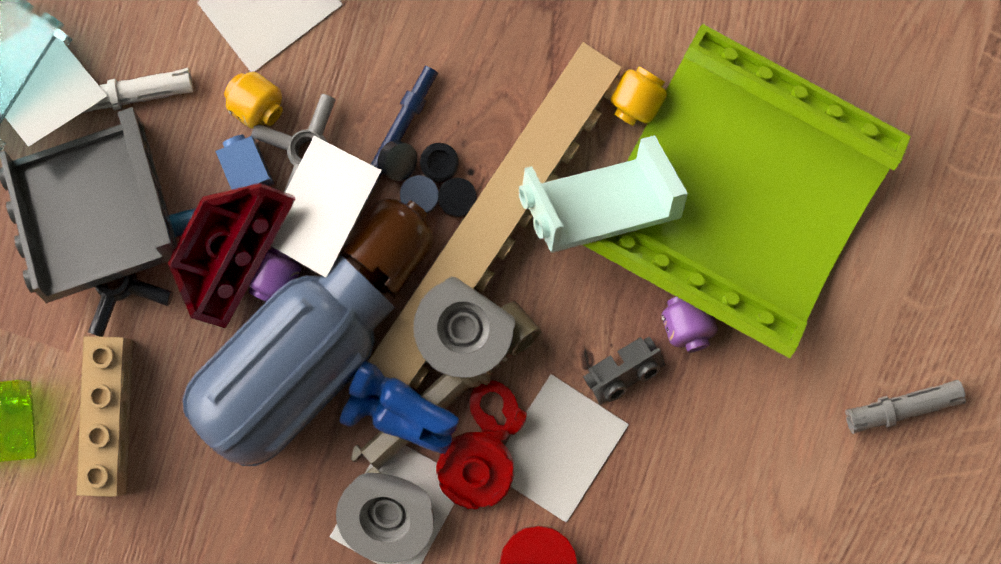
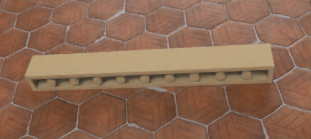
(498, 210)

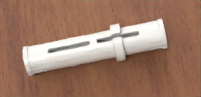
(144, 89)

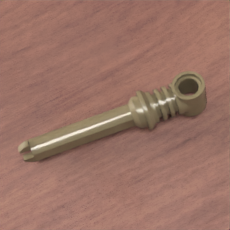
(449, 388)

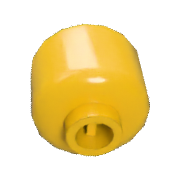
(638, 96)
(253, 99)

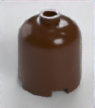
(389, 244)

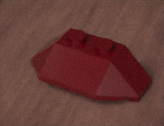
(226, 248)

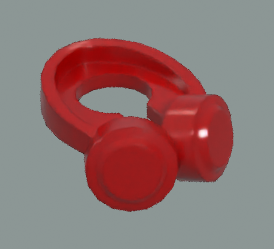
(514, 415)

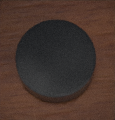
(397, 160)
(439, 162)
(457, 197)

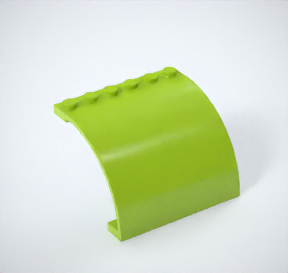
(770, 187)

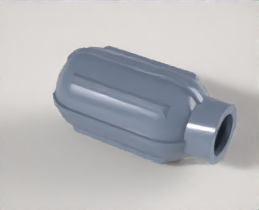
(285, 364)

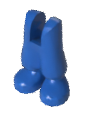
(398, 410)

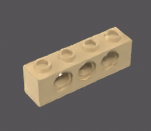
(104, 416)

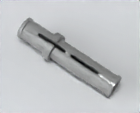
(890, 410)

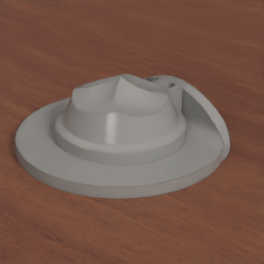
(461, 330)
(385, 517)

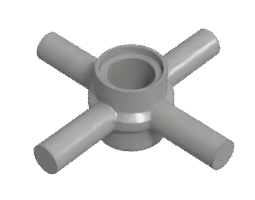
(293, 143)

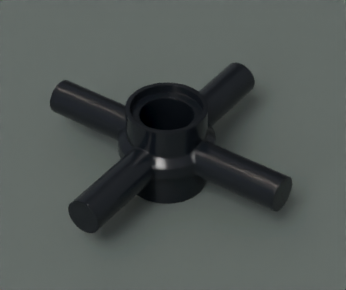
(129, 287)

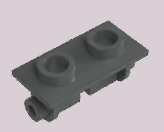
(611, 381)

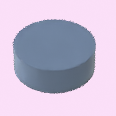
(421, 191)

